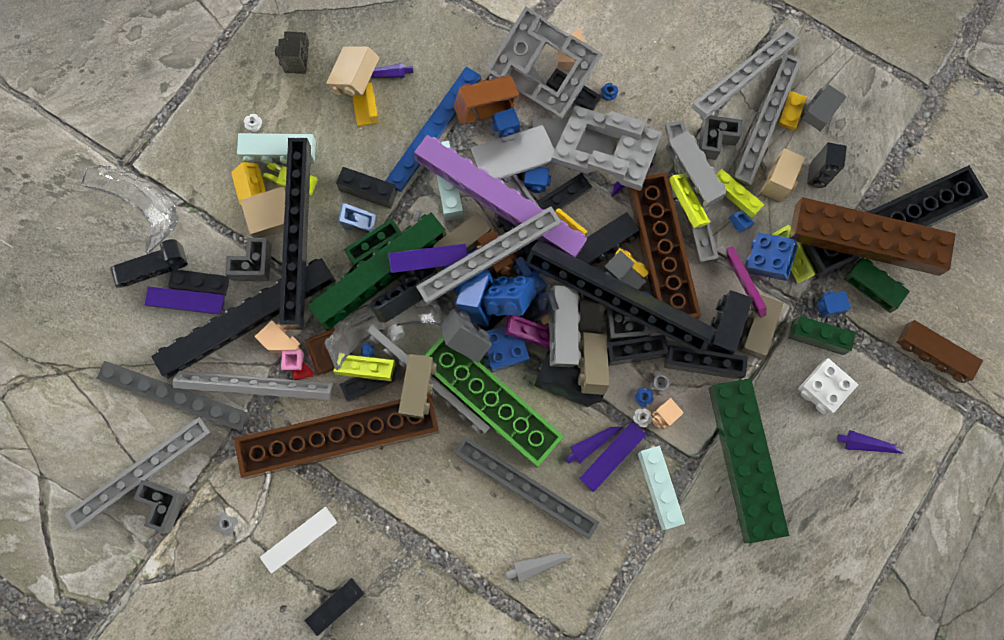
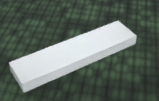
(298, 540)

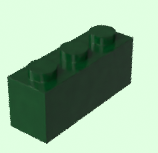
(376, 239)
(877, 284)
(822, 335)

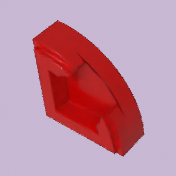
(304, 373)

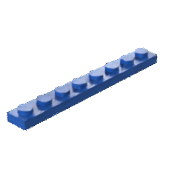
(433, 127)

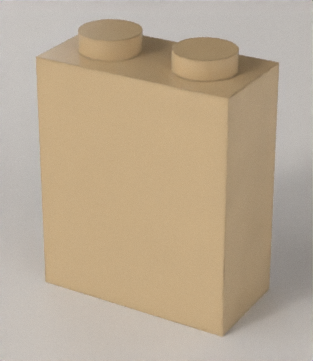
(352, 70)
(265, 212)

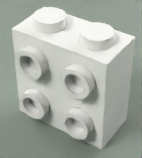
(827, 387)

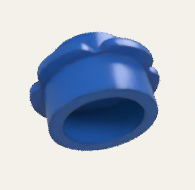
(609, 96)
(367, 350)
(639, 397)

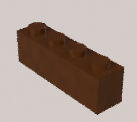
(939, 351)

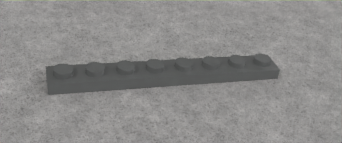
(172, 396)
(527, 487)

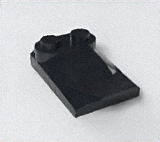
(564, 383)

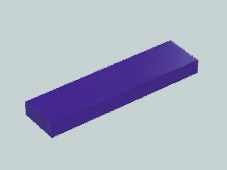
(426, 258)
(184, 300)
(612, 456)

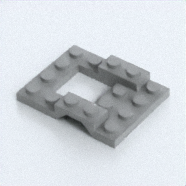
(523, 48)
(632, 153)

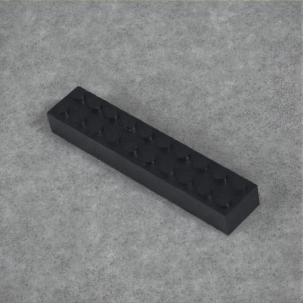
(921, 206)

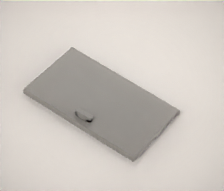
(590, 141)
(514, 153)

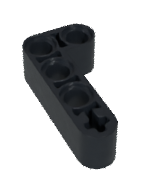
(150, 265)
(401, 296)

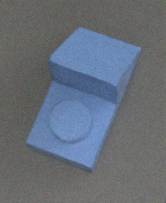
(356, 218)

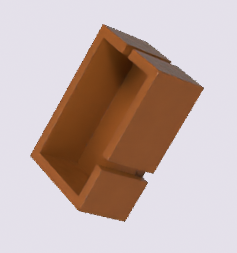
(486, 98)

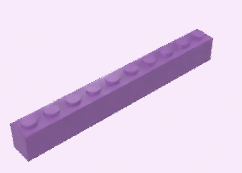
(492, 192)

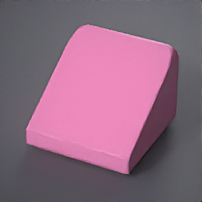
(292, 360)

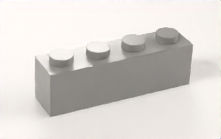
(697, 170)
(564, 328)

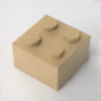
(783, 175)

